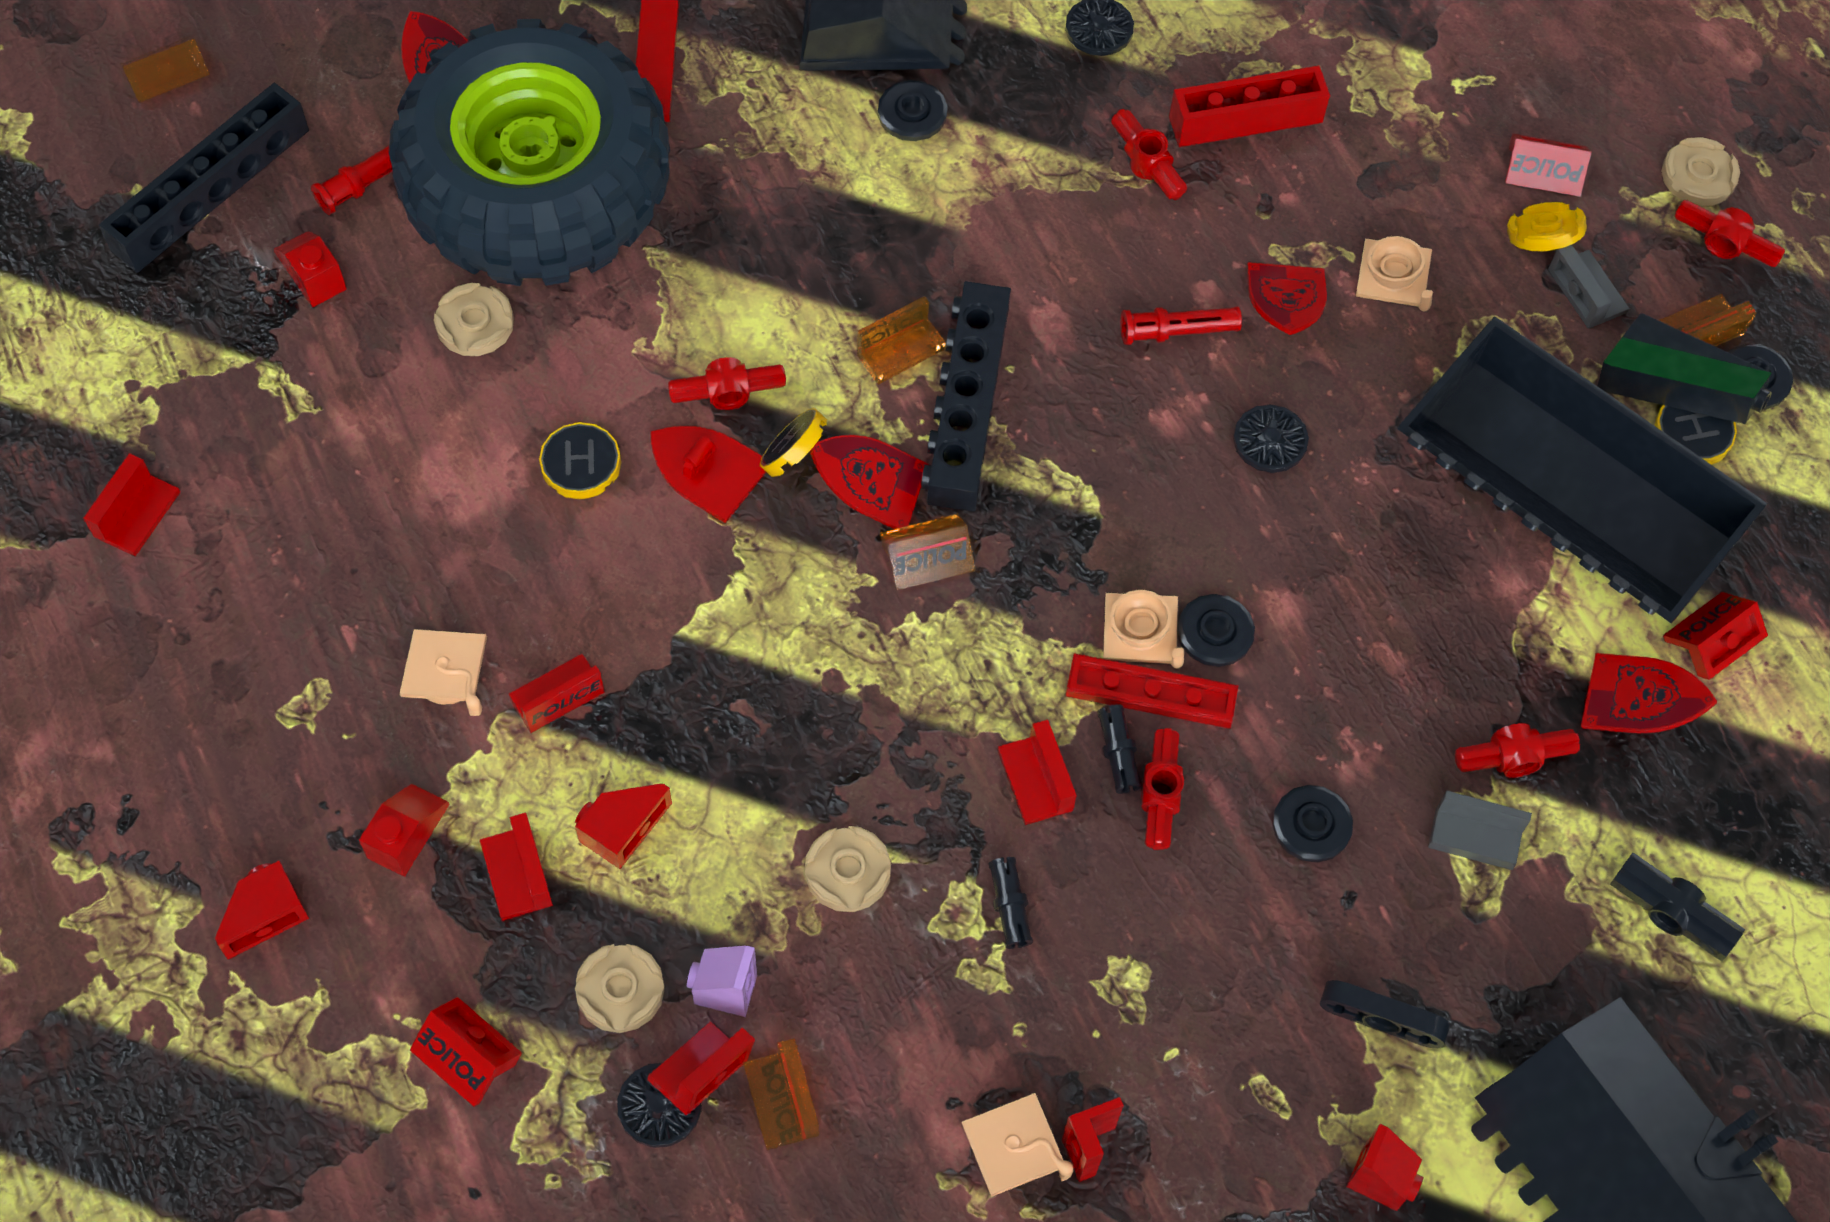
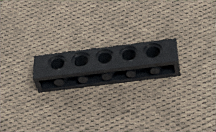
(204, 177)
(959, 485)

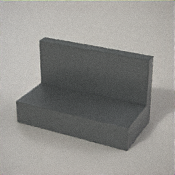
(1586, 286)
(1478, 830)

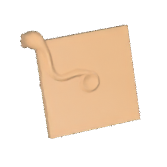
(1395, 272)
(1142, 628)
(444, 668)
(1015, 1145)

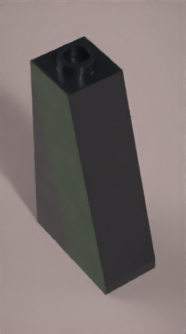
(1683, 373)

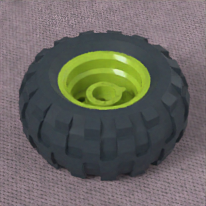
(530, 152)

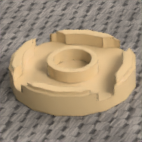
(1700, 171)
(474, 319)
(847, 869)
(619, 988)

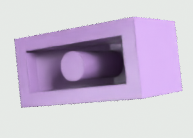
(724, 979)

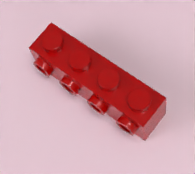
(1249, 106)

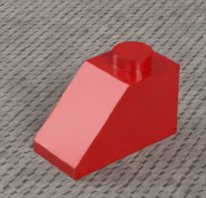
(311, 267)
(621, 820)
(402, 828)
(259, 910)
(1386, 1170)

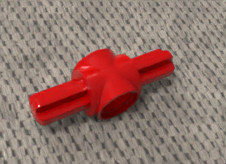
(1140, 145)
(1729, 233)
(727, 383)
(1517, 750)
(1159, 806)

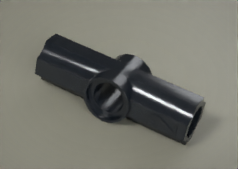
(1677, 907)

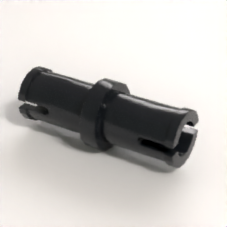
(1119, 749)
(1010, 902)

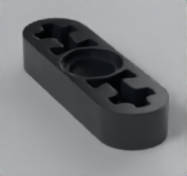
(1385, 1014)

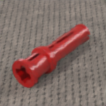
(351, 181)
(1161, 324)

